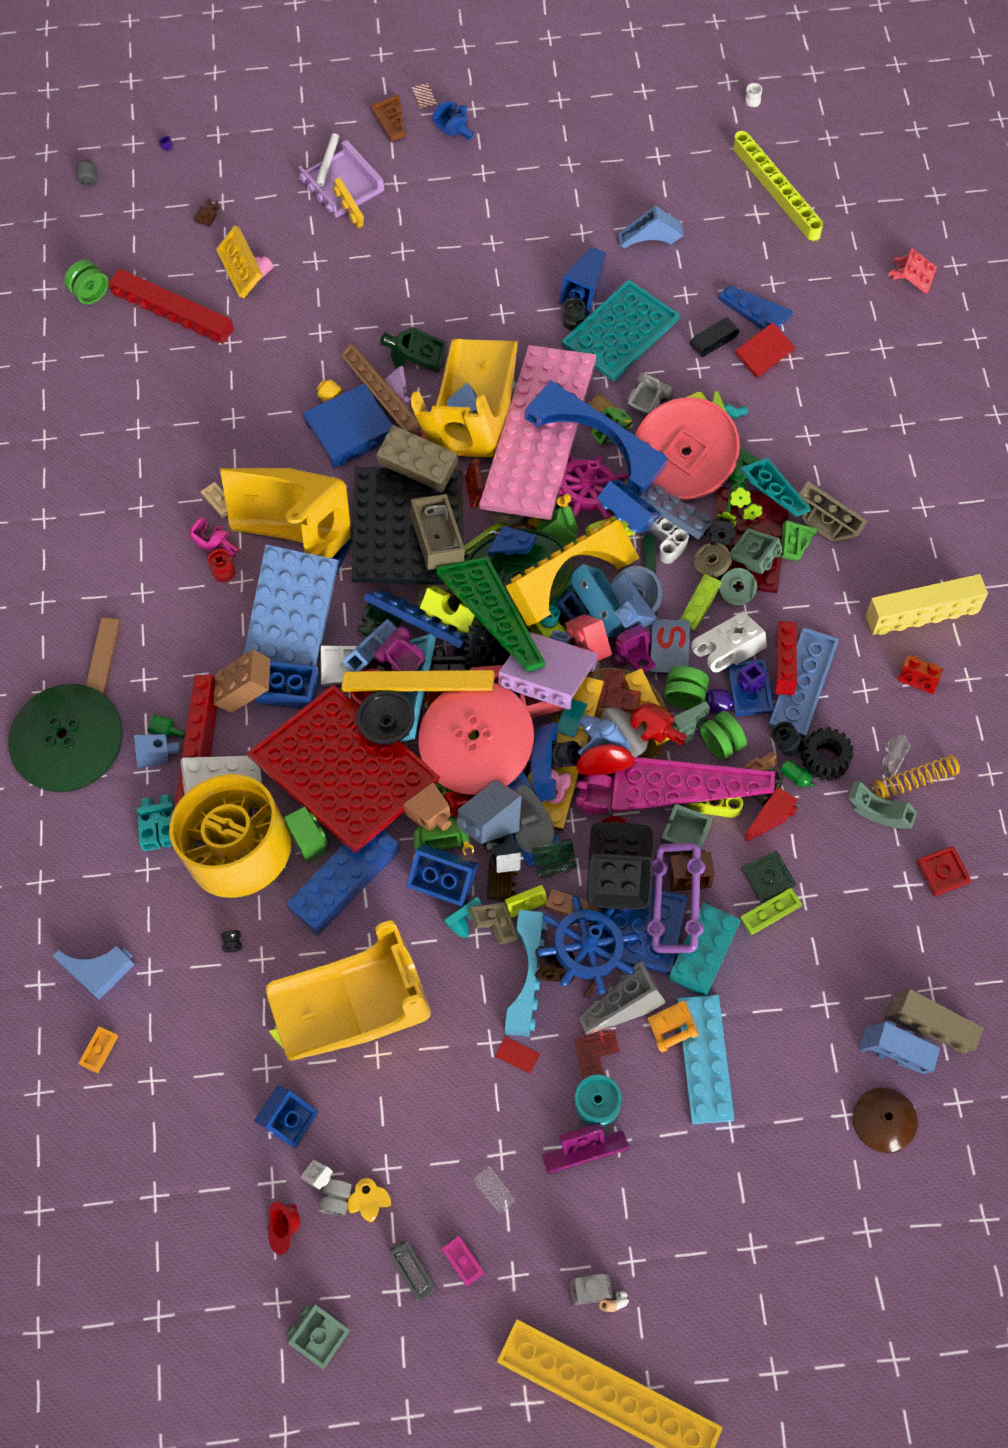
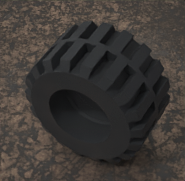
(830, 740)

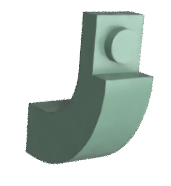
(879, 810)

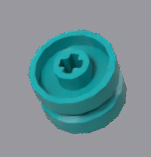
(597, 1088)

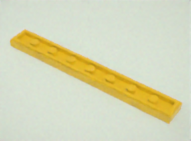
(418, 681)

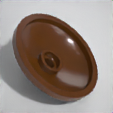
(875, 1130)

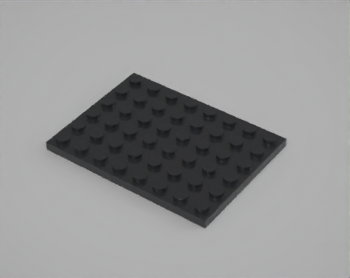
(383, 531)

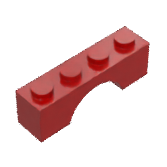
(786, 658)

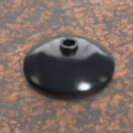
(385, 707)

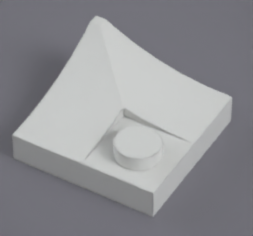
(331, 664)

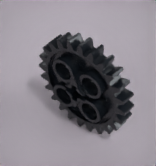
(475, 639)

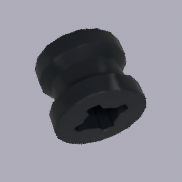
(231, 941)

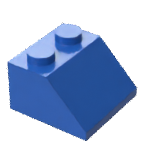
(286, 1116)

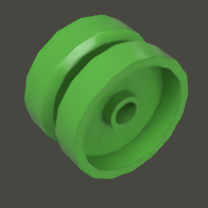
(86, 281)
(685, 687)
(723, 735)

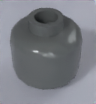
(86, 172)

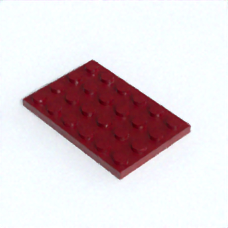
(768, 523)

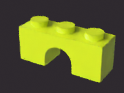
(436, 605)

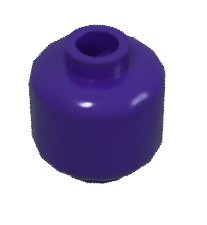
(718, 701)

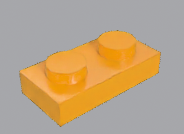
(98, 1050)

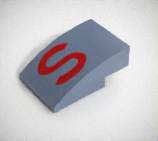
(669, 644)

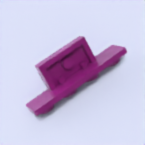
(584, 1146)

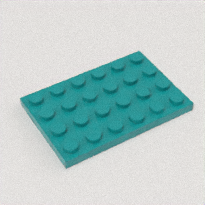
(622, 329)

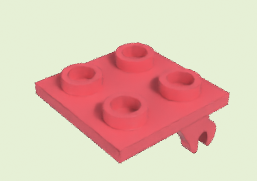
(916, 270)

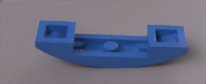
(541, 762)

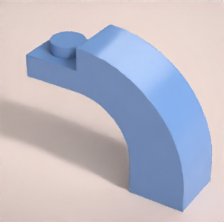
(363, 653)

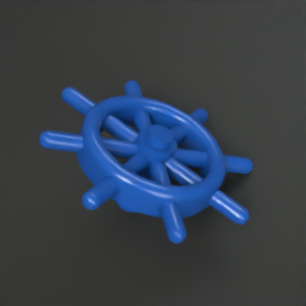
(588, 944)

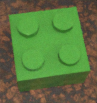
(307, 834)

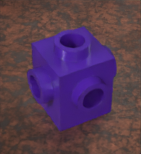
(751, 678)

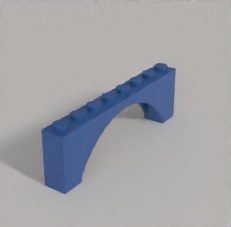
(559, 405)

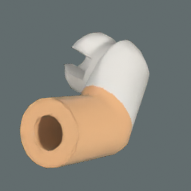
(614, 1305)

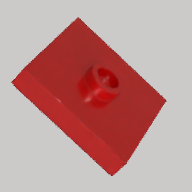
(943, 871)

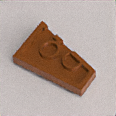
(390, 117)

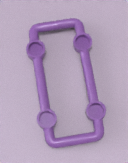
(693, 926)

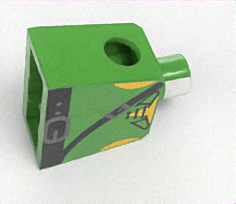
(616, 415)

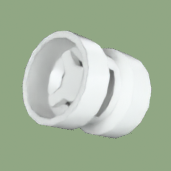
(753, 94)

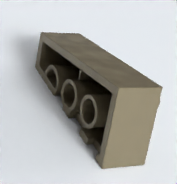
(934, 1021)

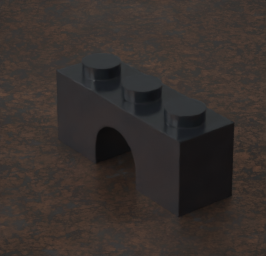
(505, 854)

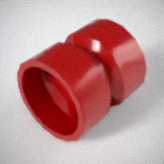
(221, 565)

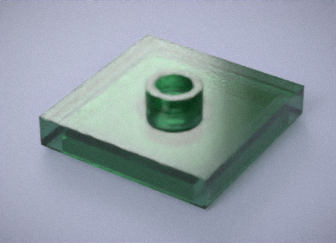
(768, 876)

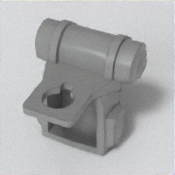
(648, 394)

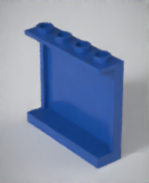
(348, 425)

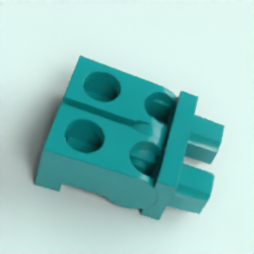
(155, 823)

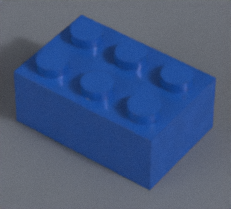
(628, 506)
(290, 685)
(442, 875)

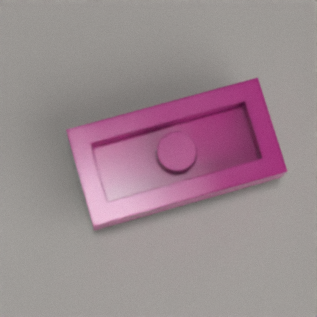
(463, 1261)

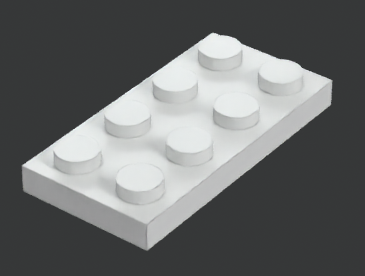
(202, 768)

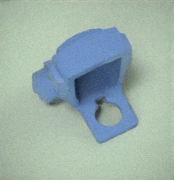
(602, 733)

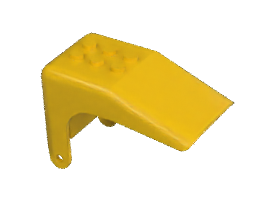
(490, 371)
(289, 506)
(349, 999)

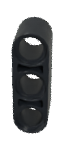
(714, 337)

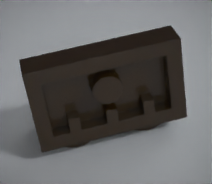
(550, 968)

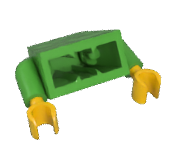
(563, 523)
(442, 839)

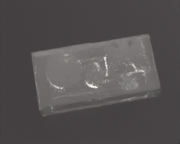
(897, 750)

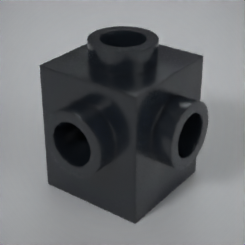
(722, 525)

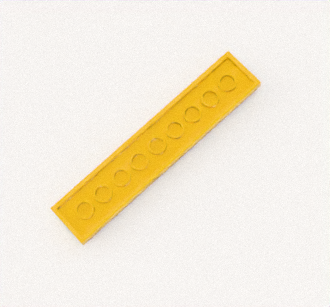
(605, 1391)

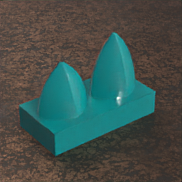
(457, 921)

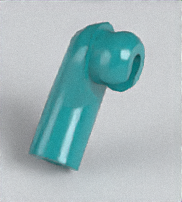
(735, 412)

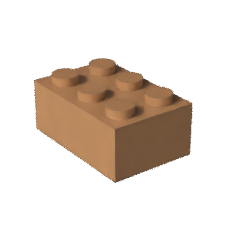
(242, 681)

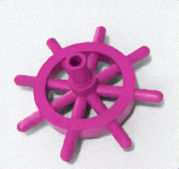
(587, 484)

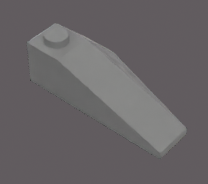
(627, 1000)

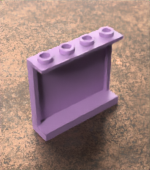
(354, 172)
(558, 680)

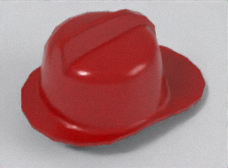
(282, 1224)

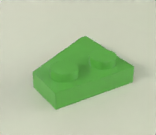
(795, 539)

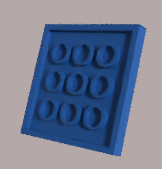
(637, 921)

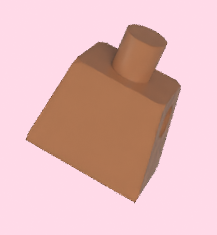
(429, 809)

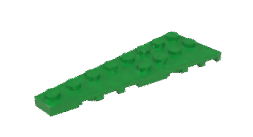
(485, 596)

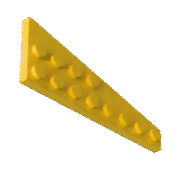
(589, 693)

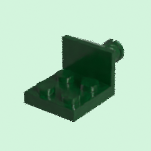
(415, 347)

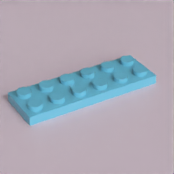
(427, 645)
(707, 1063)

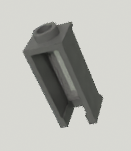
(412, 1270)

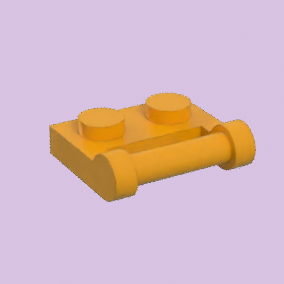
(670, 1020)

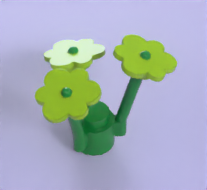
(740, 497)

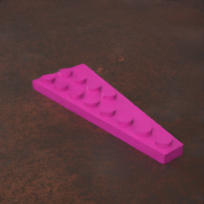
(668, 783)

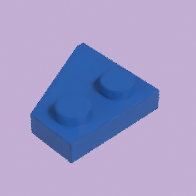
(512, 541)

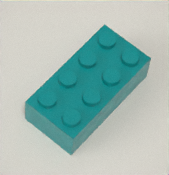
(699, 968)

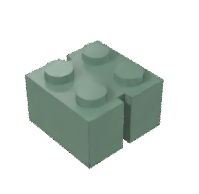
(686, 827)

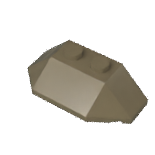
(830, 515)

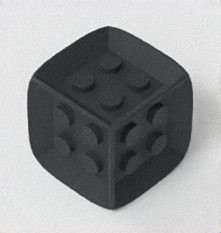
(620, 865)

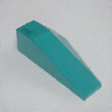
(775, 486)

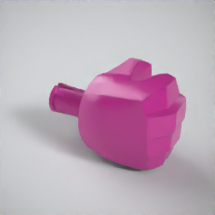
(216, 541)
(595, 794)

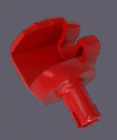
(658, 722)

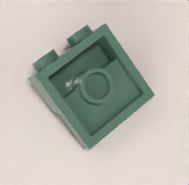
(756, 550)
(690, 720)
(316, 1335)

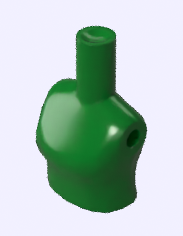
(164, 725)

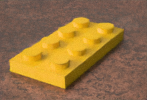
(239, 262)

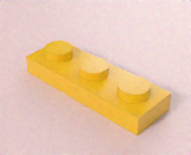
(348, 203)

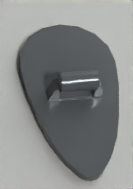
(535, 823)

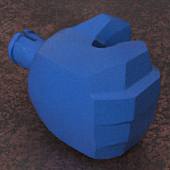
(451, 122)

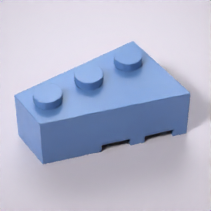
(901, 1046)

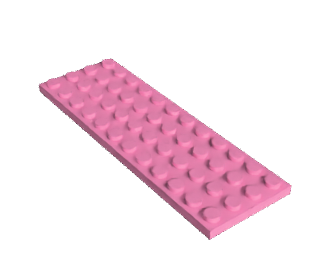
(532, 459)

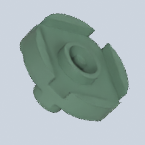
(745, 594)

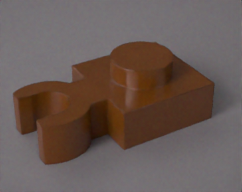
(207, 214)

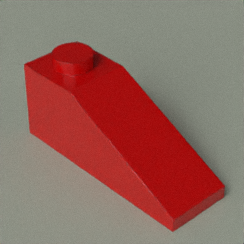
(774, 813)

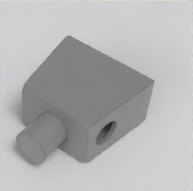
(590, 1289)

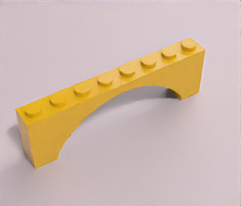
(533, 589)

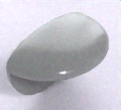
(622, 719)

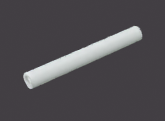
(327, 159)

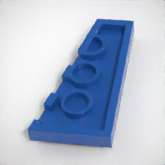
(753, 308)

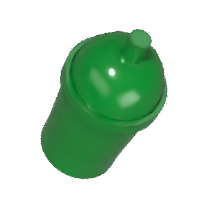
(797, 774)

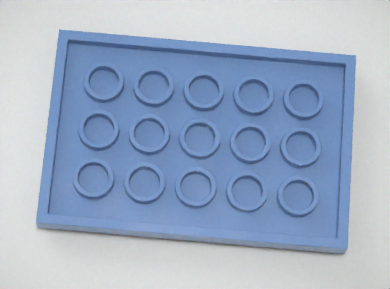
(291, 606)

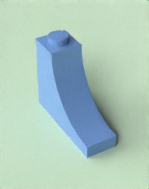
(652, 225)
(633, 608)
(99, 973)

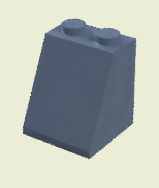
(491, 813)

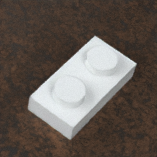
(317, 1174)

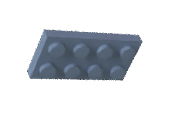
(677, 512)

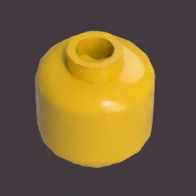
(328, 390)

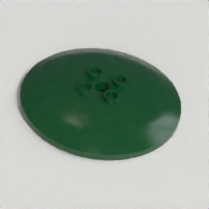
(511, 565)
(79, 757)

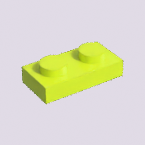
(526, 901)

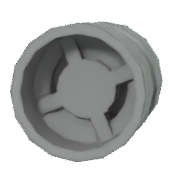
(335, 1195)

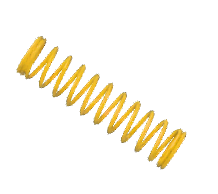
(950, 769)

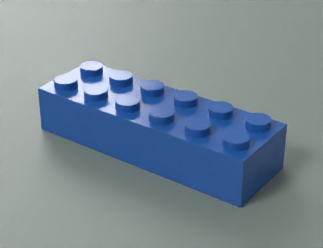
(340, 881)

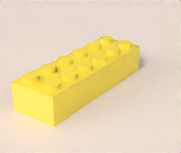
(926, 604)

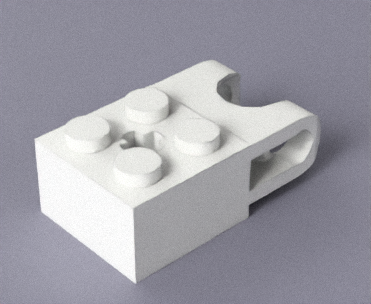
(730, 642)

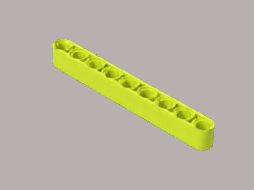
(778, 186)

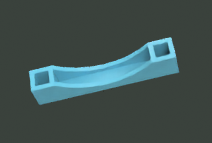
(519, 1014)

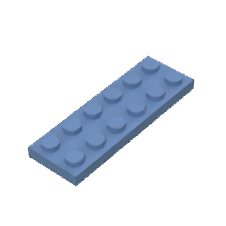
(813, 663)

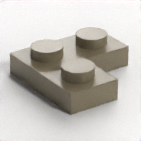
(497, 917)

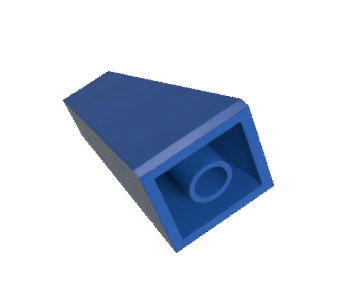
(583, 278)

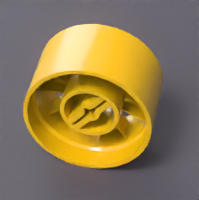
(236, 852)

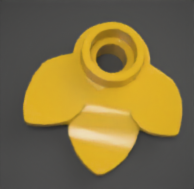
(368, 1202)

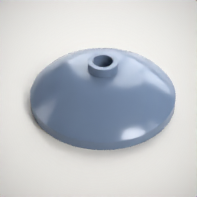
(646, 583)

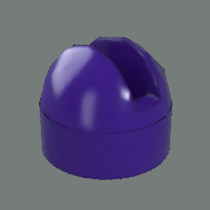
(165, 143)

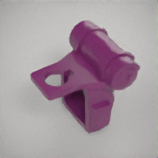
(632, 646)
(400, 652)

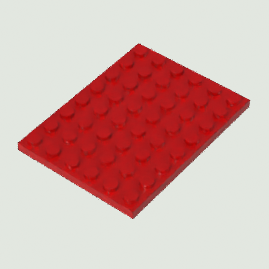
(338, 772)

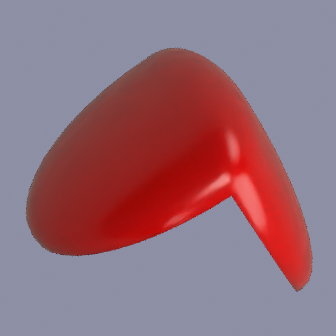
(604, 760)

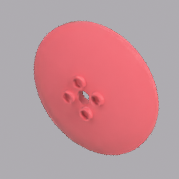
(704, 430)
(497, 754)

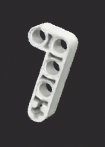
(669, 539)

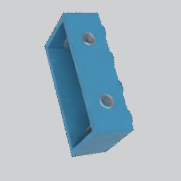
(598, 597)

